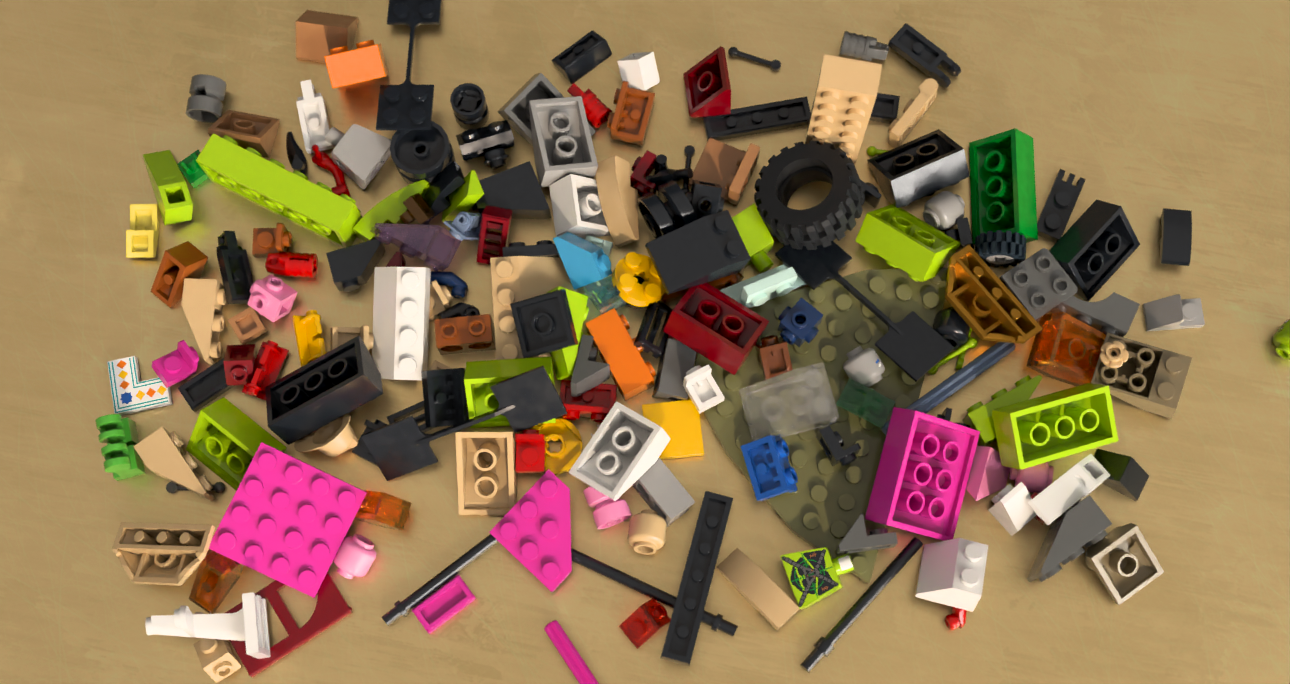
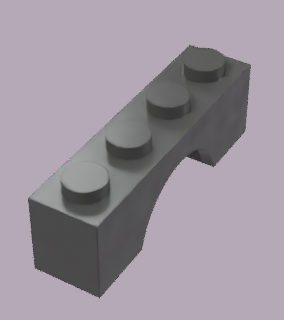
(1107, 316)

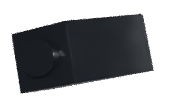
(355, 264)

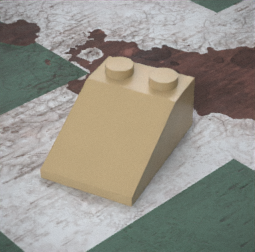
(486, 470)

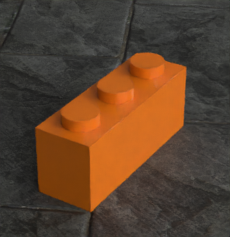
(618, 350)

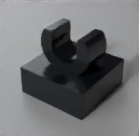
(962, 234)

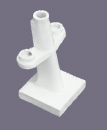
(246, 625)

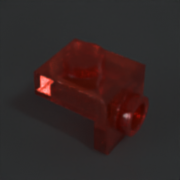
(645, 622)

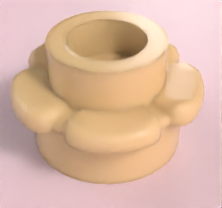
(1113, 361)

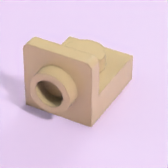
(438, 300)

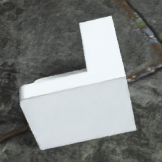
(639, 70)

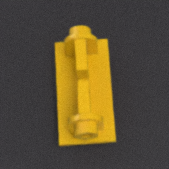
(308, 336)

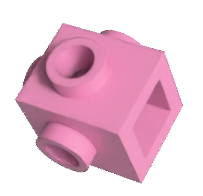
(271, 297)

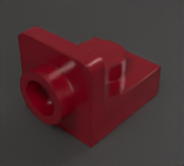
(239, 364)

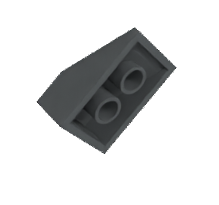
(517, 108)

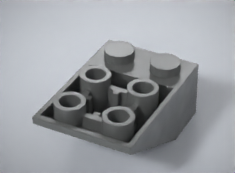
(1077, 527)

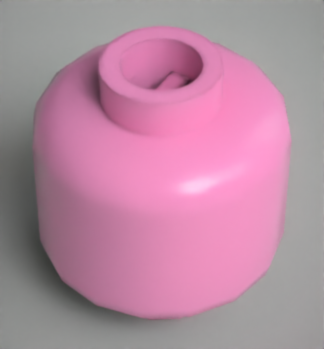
(1034, 478)
(355, 556)

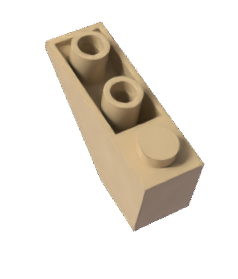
(203, 308)
(165, 457)

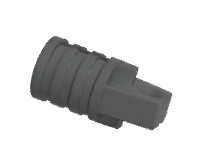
(863, 47)

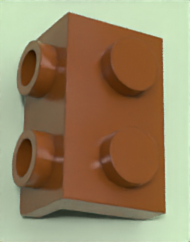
(631, 114)

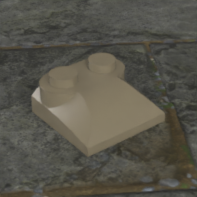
(1123, 562)

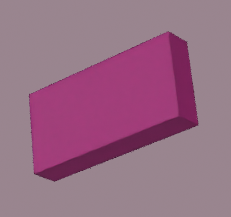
(443, 604)

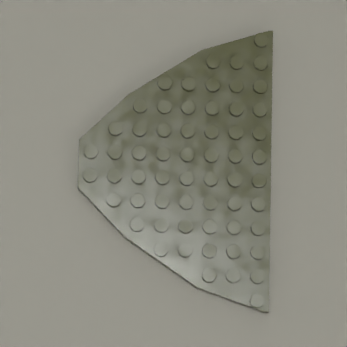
(829, 495)

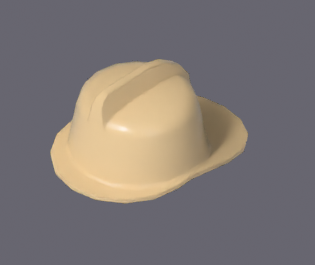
(330, 439)

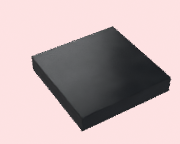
(544, 324)

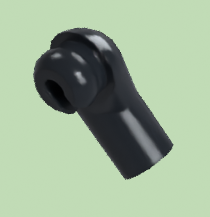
(459, 310)

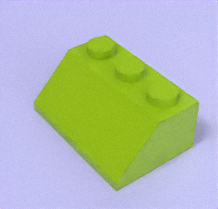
(906, 242)
(483, 374)
(228, 441)

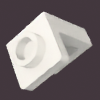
(702, 388)

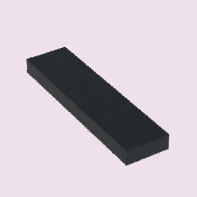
(758, 119)

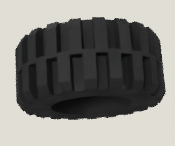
(796, 168)

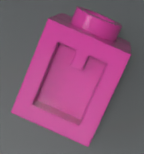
(176, 365)

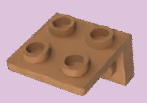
(726, 167)

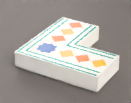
(131, 393)

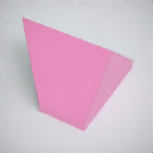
(986, 473)

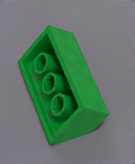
(1003, 184)

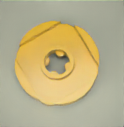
(631, 291)
(570, 447)

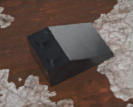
(698, 252)

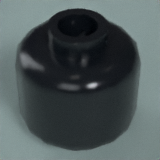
(951, 327)

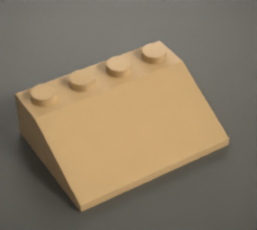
(517, 280)

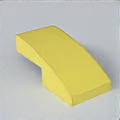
(143, 232)

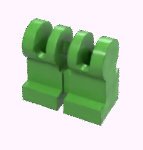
(119, 453)

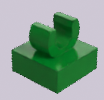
(192, 170)

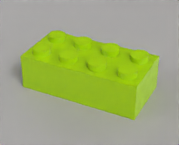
(1054, 425)

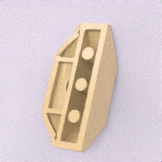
(161, 551)

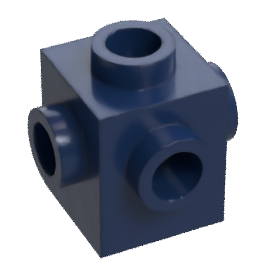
(799, 323)

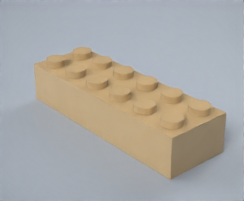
(843, 103)

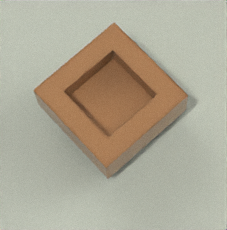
(247, 325)

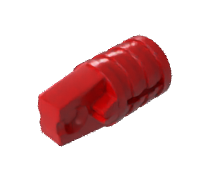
(595, 110)
(292, 264)

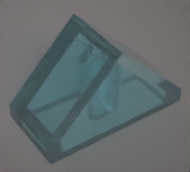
(604, 295)

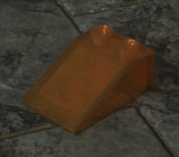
(1066, 349)

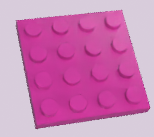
(287, 520)

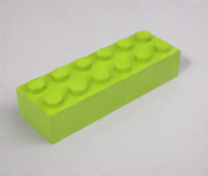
(280, 190)

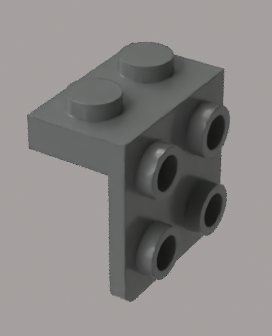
(1039, 283)

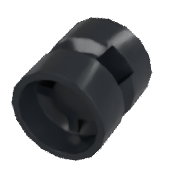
(469, 106)

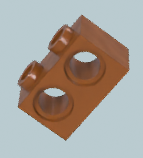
(465, 334)

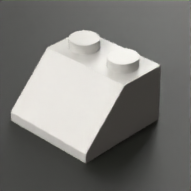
(577, 207)
(952, 573)

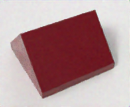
(709, 86)

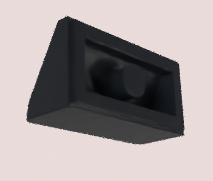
(582, 56)

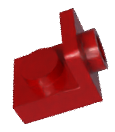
(530, 452)

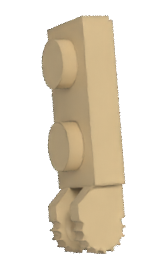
(913, 112)

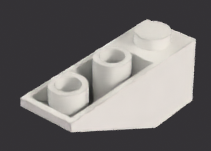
(1069, 489)

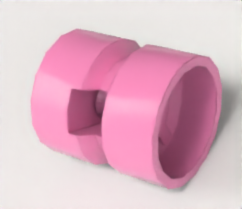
(607, 510)

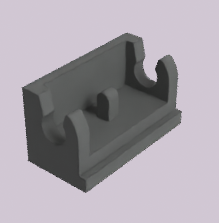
(672, 369)

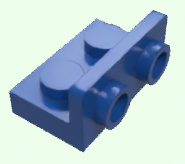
(769, 467)

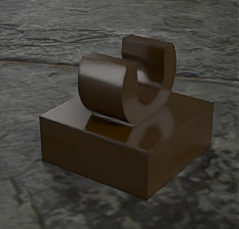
(417, 209)

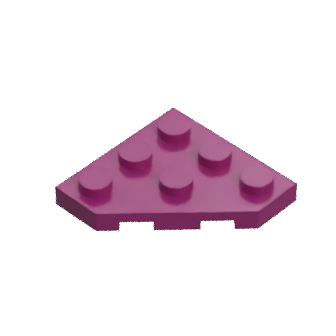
(540, 531)

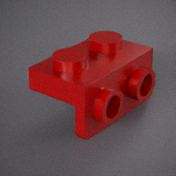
(592, 404)

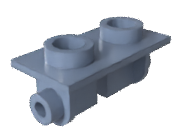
(465, 226)

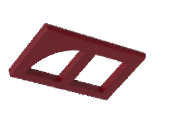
(330, 609)

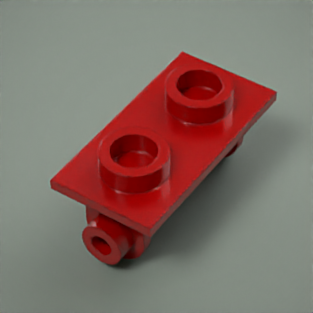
(266, 369)

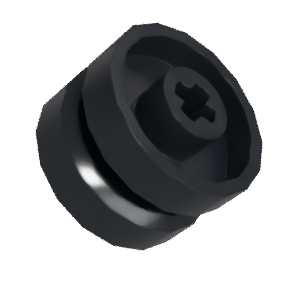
(421, 153)
(667, 210)

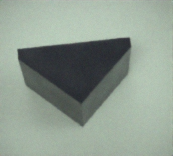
(1126, 474)

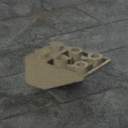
(1148, 379)

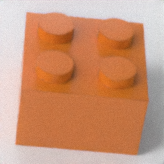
(356, 65)

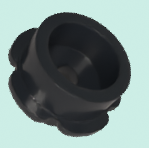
(495, 158)

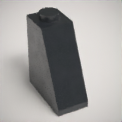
(515, 190)

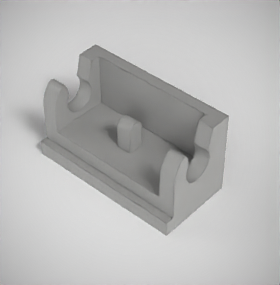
(663, 492)

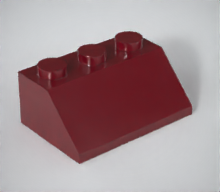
(715, 326)

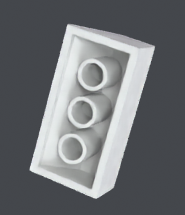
(401, 321)

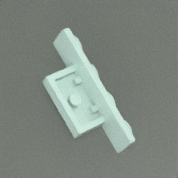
(764, 286)

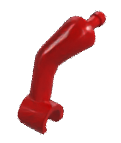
(325, 162)

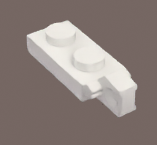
(313, 118)

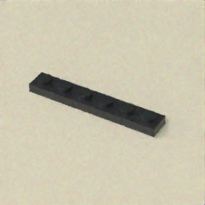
(696, 578)

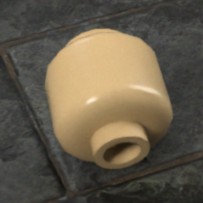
(647, 532)

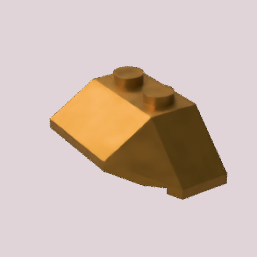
(986, 301)

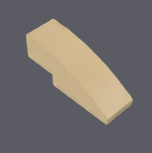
(618, 200)
(758, 588)

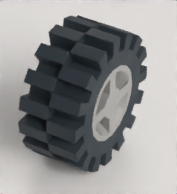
(1001, 248)

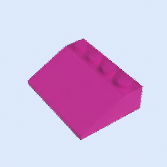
(922, 474)

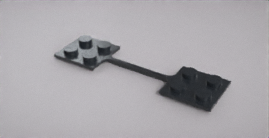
(408, 104)
(907, 343)
(521, 399)

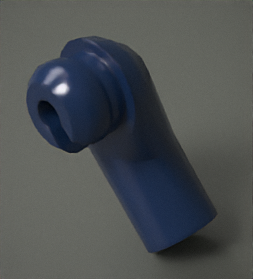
(450, 279)

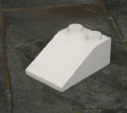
(620, 452)

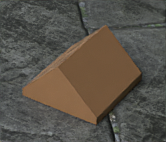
(323, 31)
(247, 130)

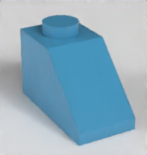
(582, 260)

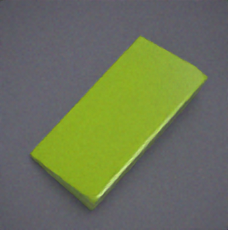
(463, 197)

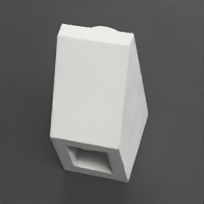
(1012, 508)

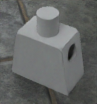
(359, 152)

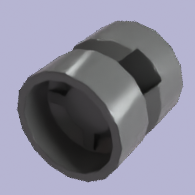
(206, 98)

